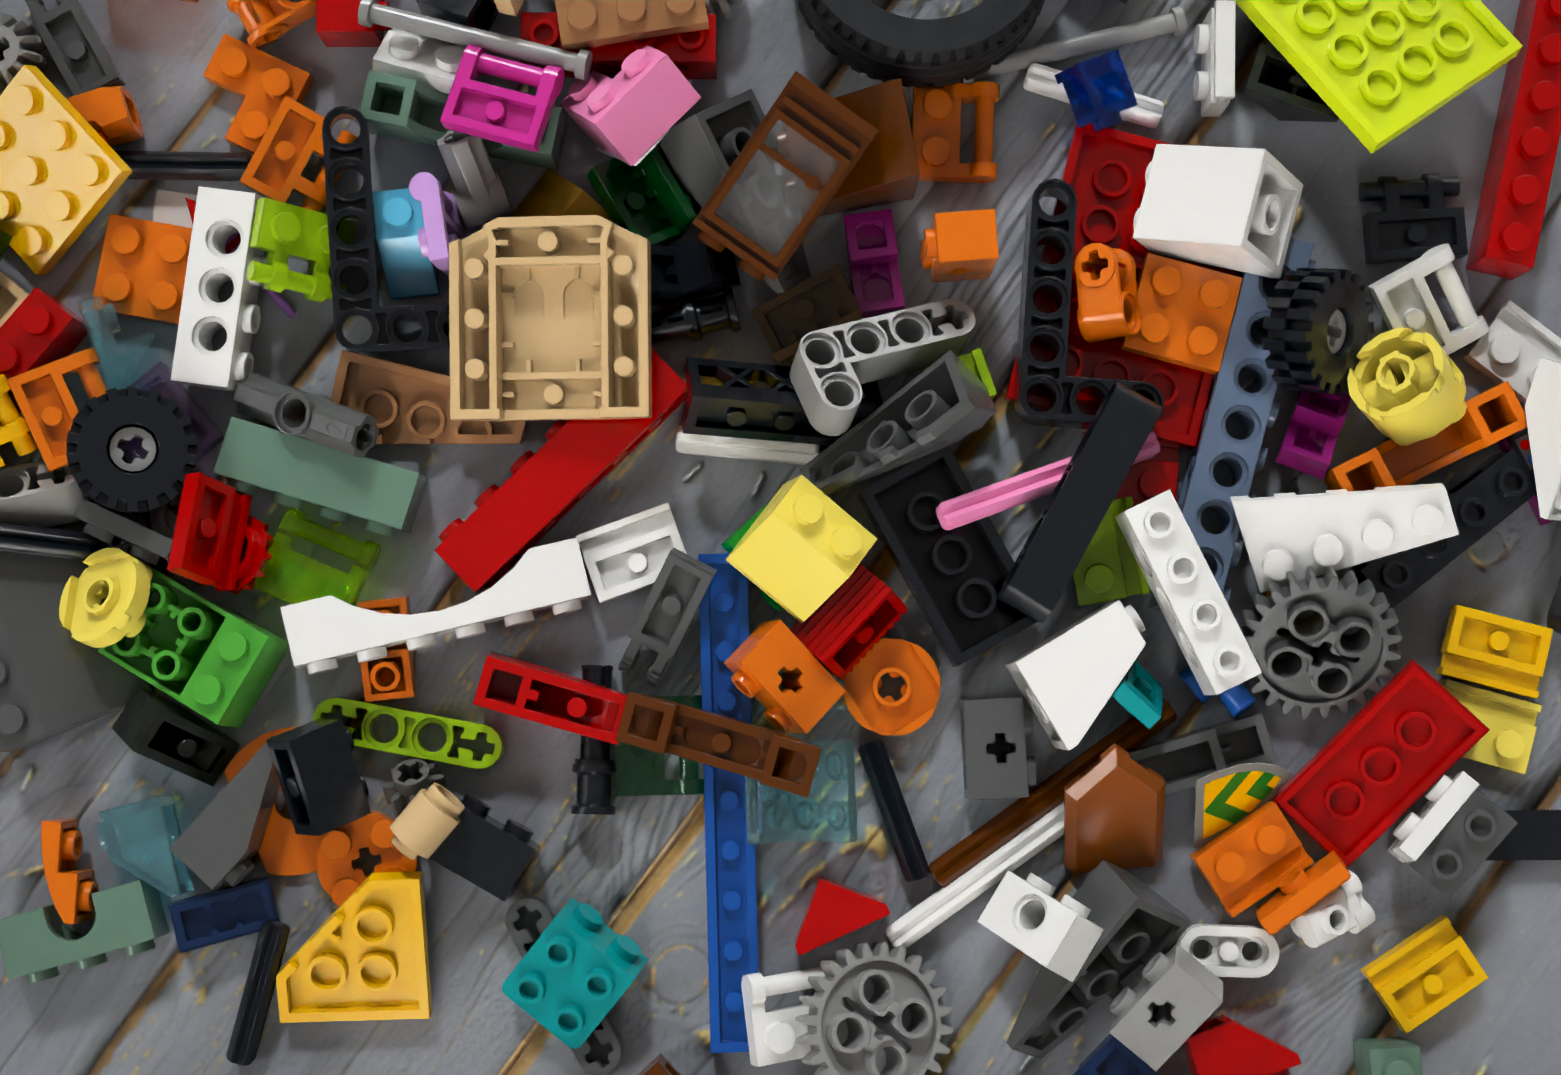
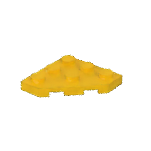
(363, 958)

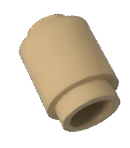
(426, 822)

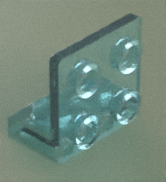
(824, 816)

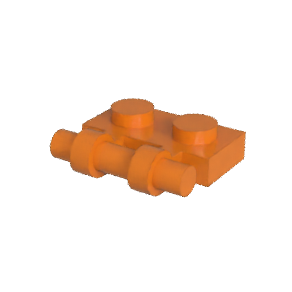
(284, 154)

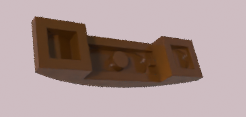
(719, 742)

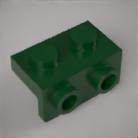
(644, 197)

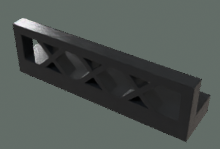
(754, 413)

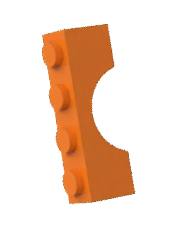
(1486, 421)

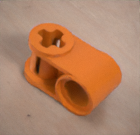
(275, 16)
(1108, 295)

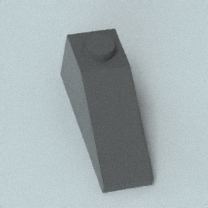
(232, 825)

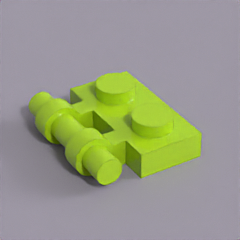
(297, 234)

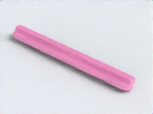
(1016, 491)

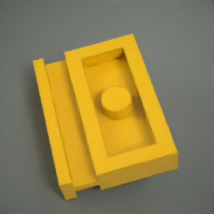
(1494, 651)
(1424, 973)

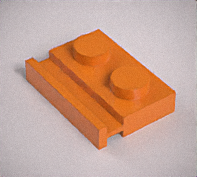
(1250, 858)

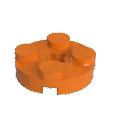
(919, 691)
(343, 845)

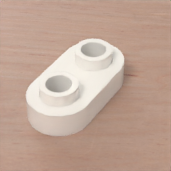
(1226, 946)

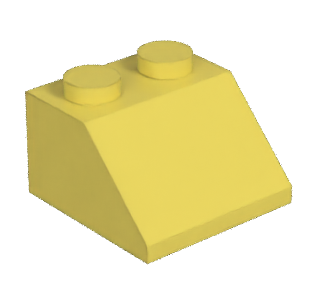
(801, 548)

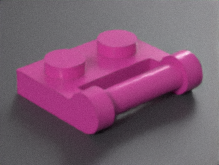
(497, 111)

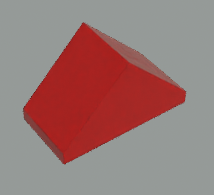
(836, 912)

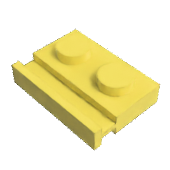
(1510, 726)

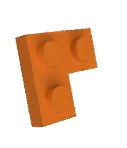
(262, 84)

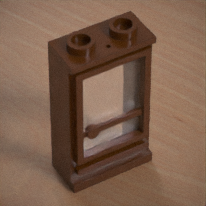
(784, 178)

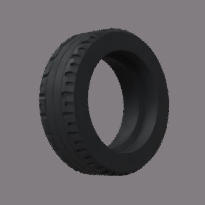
(920, 49)

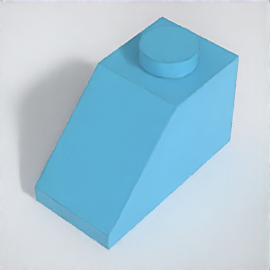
(397, 226)

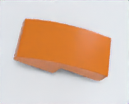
(395, 674)
(67, 885)

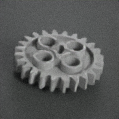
(896, 985)

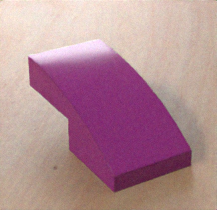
(874, 262)
(1313, 432)

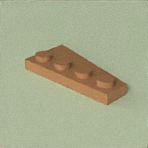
(412, 404)

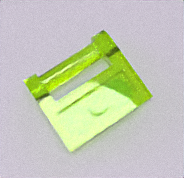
(302, 578)

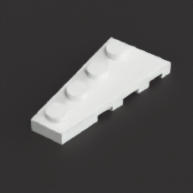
(1339, 527)

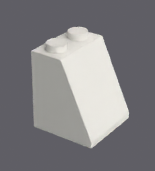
(1218, 207)
(1078, 670)

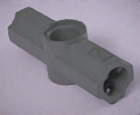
(324, 421)

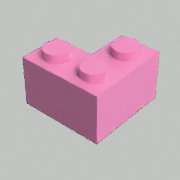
(632, 108)

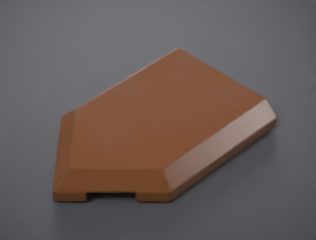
(1114, 815)

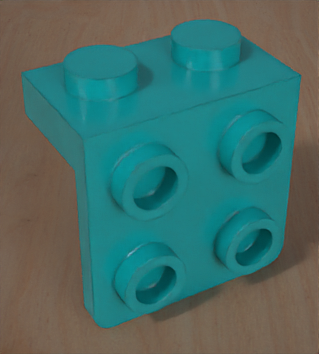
(574, 973)

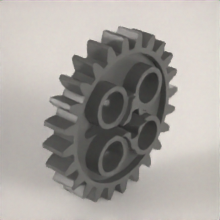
(1319, 641)

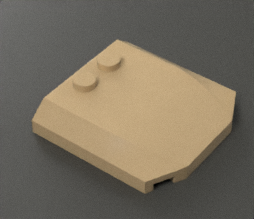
(550, 321)

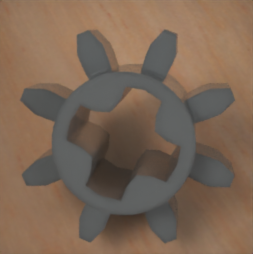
(408, 780)

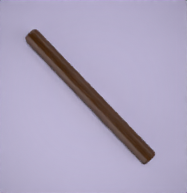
(1040, 800)

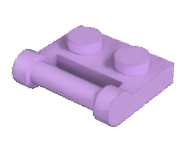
(441, 219)

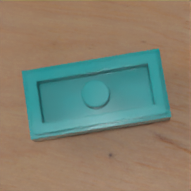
(1140, 695)

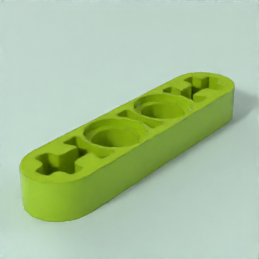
(409, 730)

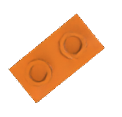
(960, 245)
(807, 684)

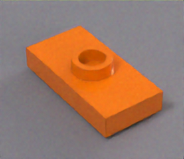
(1301, 891)

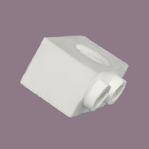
(1056, 943)

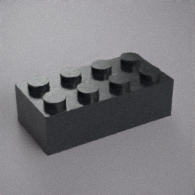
(951, 571)

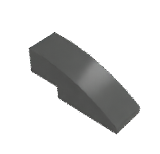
(1207, 750)

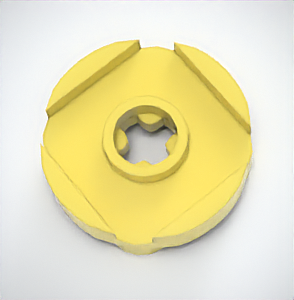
(127, 588)

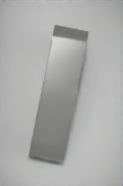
(889, 347)
(38, 497)

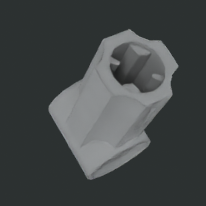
(477, 187)

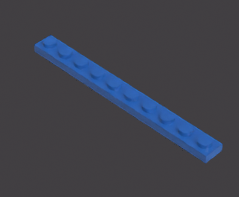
(728, 855)

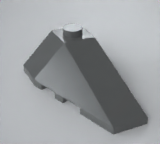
(705, 149)
(916, 421)
(1135, 929)

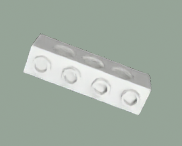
(195, 362)
(1188, 594)

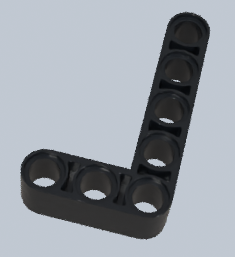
(363, 254)
(1054, 327)

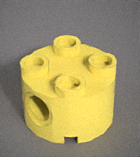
(1407, 386)

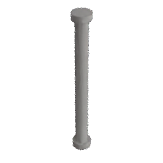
(373, 13)
(1174, 23)

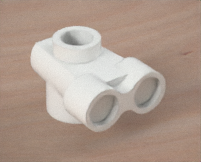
(1335, 915)

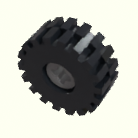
(1317, 329)
(119, 417)

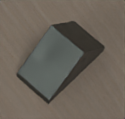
(1283, 90)

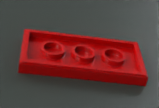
(1380, 763)

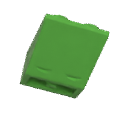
(200, 652)

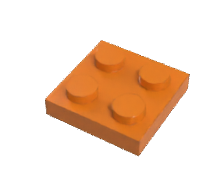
(143, 268)
(1183, 313)

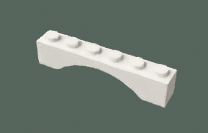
(332, 629)

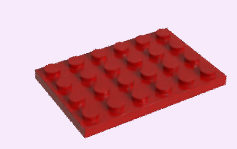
(1109, 187)

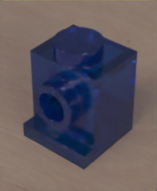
(1098, 90)

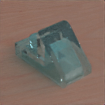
(116, 358)

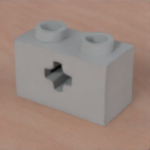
(1159, 1031)

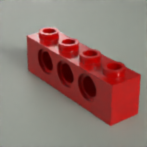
(690, 51)

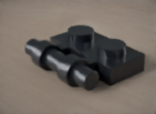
(1408, 234)

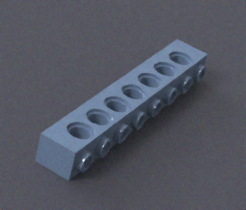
(1257, 412)

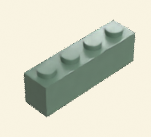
(321, 476)

